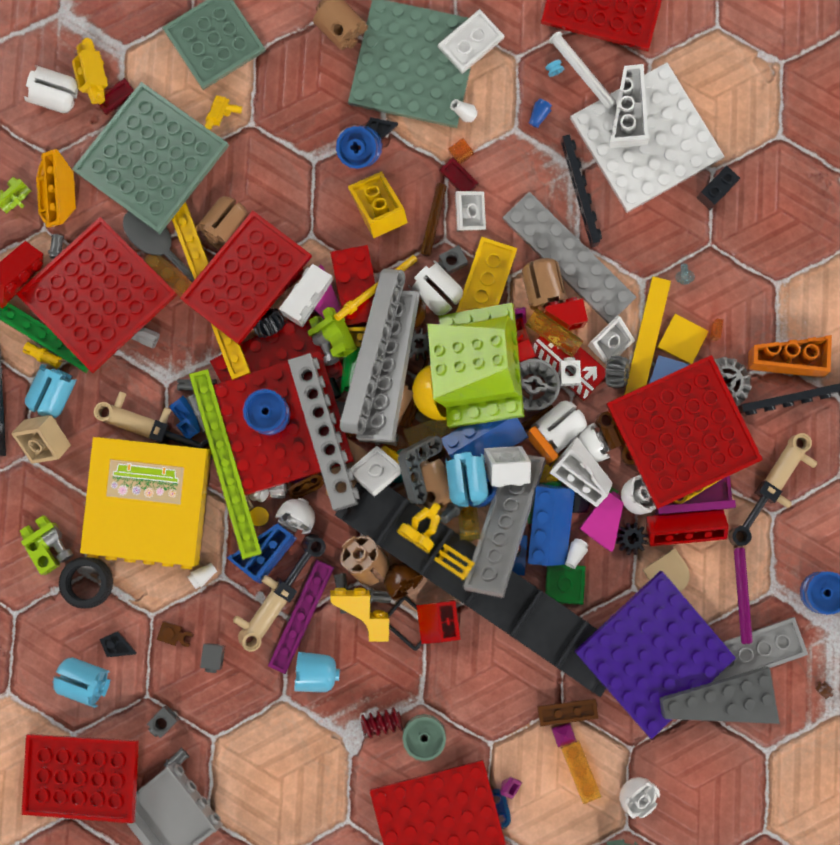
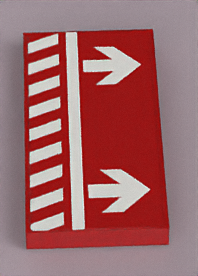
(591, 371)

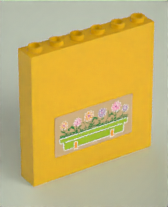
(145, 502)

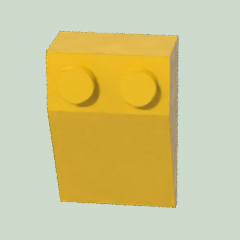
(378, 204)

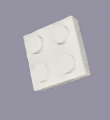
(375, 471)

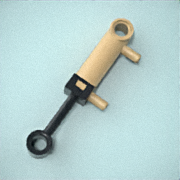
(142, 425)
(771, 487)
(280, 593)

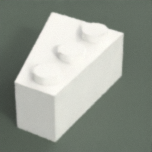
(306, 295)
(582, 473)

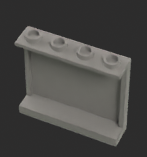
(173, 811)

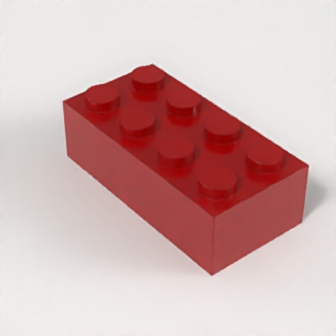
(353, 277)

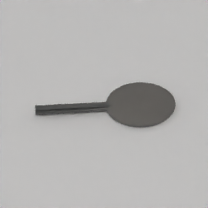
(152, 242)

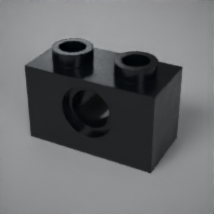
(718, 188)

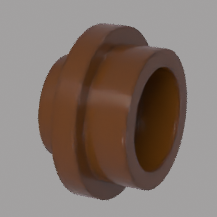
(824, 689)

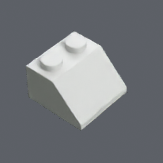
(507, 466)

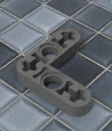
(410, 461)

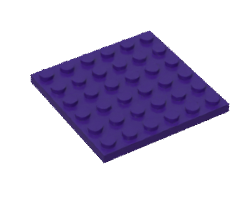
(653, 651)

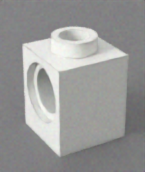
(566, 380)

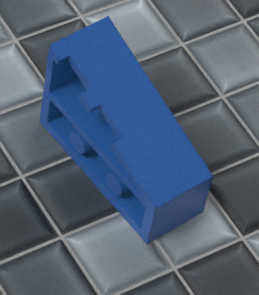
(273, 546)

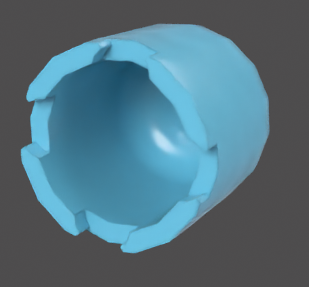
(315, 672)

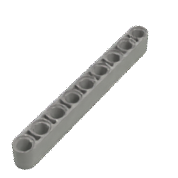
(372, 351)

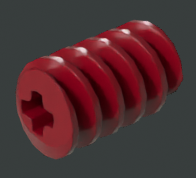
(380, 722)

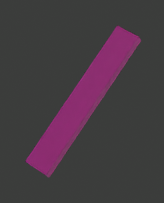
(301, 616)

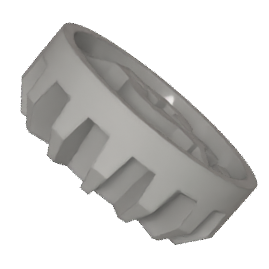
(741, 373)
(550, 387)

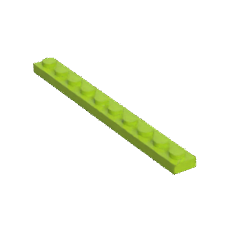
(225, 464)

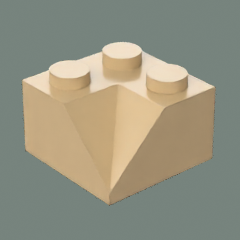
(41, 439)

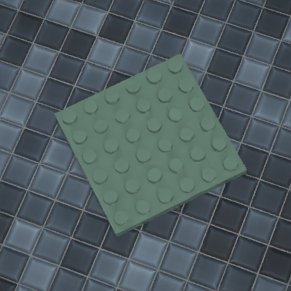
(402, 66)
(150, 157)

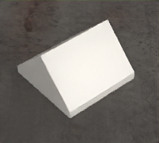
(470, 210)
(612, 340)

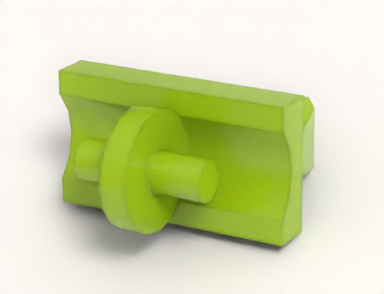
(13, 195)

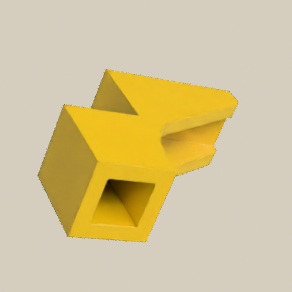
(358, 604)

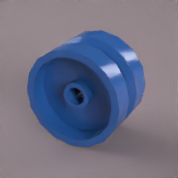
(348, 149)
(255, 410)
(813, 594)

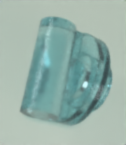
(684, 276)

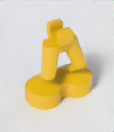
(410, 531)

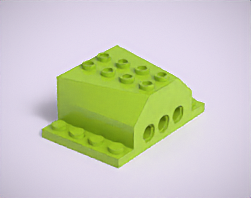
(476, 365)

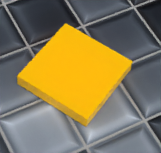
(682, 339)

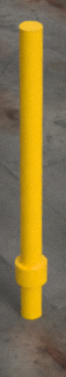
(351, 306)

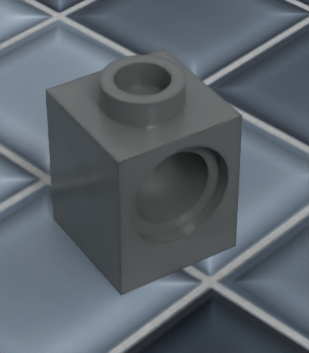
(456, 253)
(212, 657)
(170, 717)

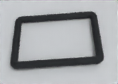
(395, 631)

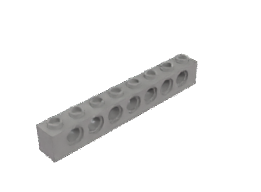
(299, 367)

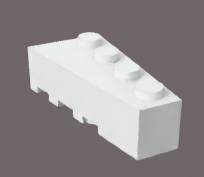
(631, 120)

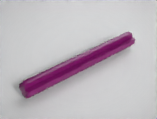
(743, 595)

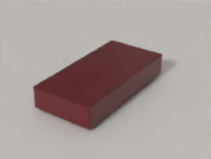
(116, 96)
(458, 176)

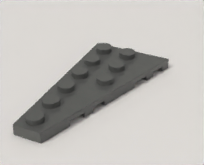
(733, 699)

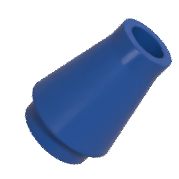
(540, 112)

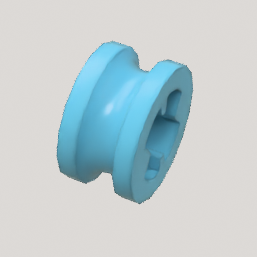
(554, 68)

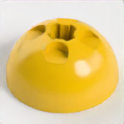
(423, 396)

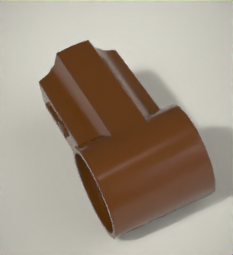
(610, 432)

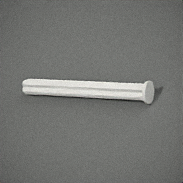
(582, 69)

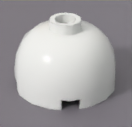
(594, 443)
(636, 497)
(297, 515)
(638, 797)

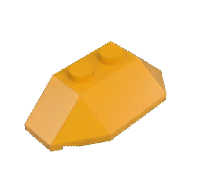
(55, 189)

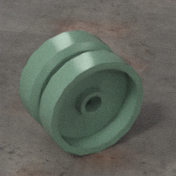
(419, 748)

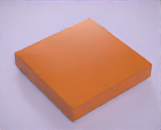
(542, 445)

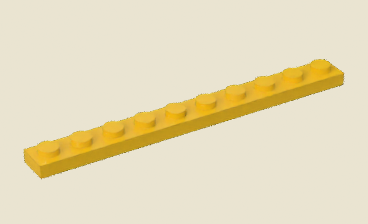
(197, 262)

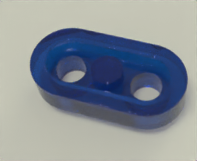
(502, 808)

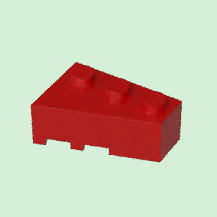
(17, 270)

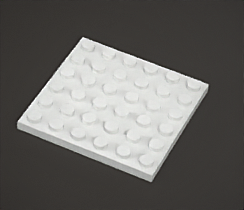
(676, 144)

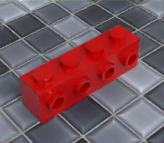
(687, 527)

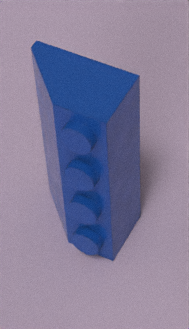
(484, 435)
(551, 525)

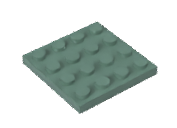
(213, 40)

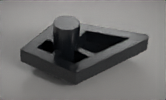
(381, 126)
(580, 504)
(116, 645)

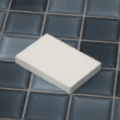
(471, 41)

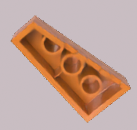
(794, 357)

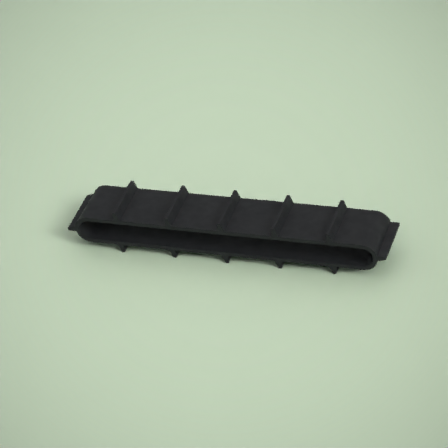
(522, 612)

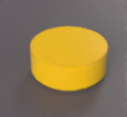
(259, 516)

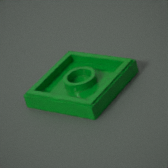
(565, 583)

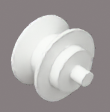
(259, 496)

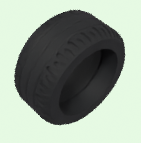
(66, 577)

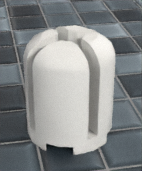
(51, 90)
(443, 282)
(561, 425)

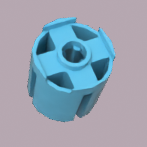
(49, 391)
(476, 479)
(81, 681)

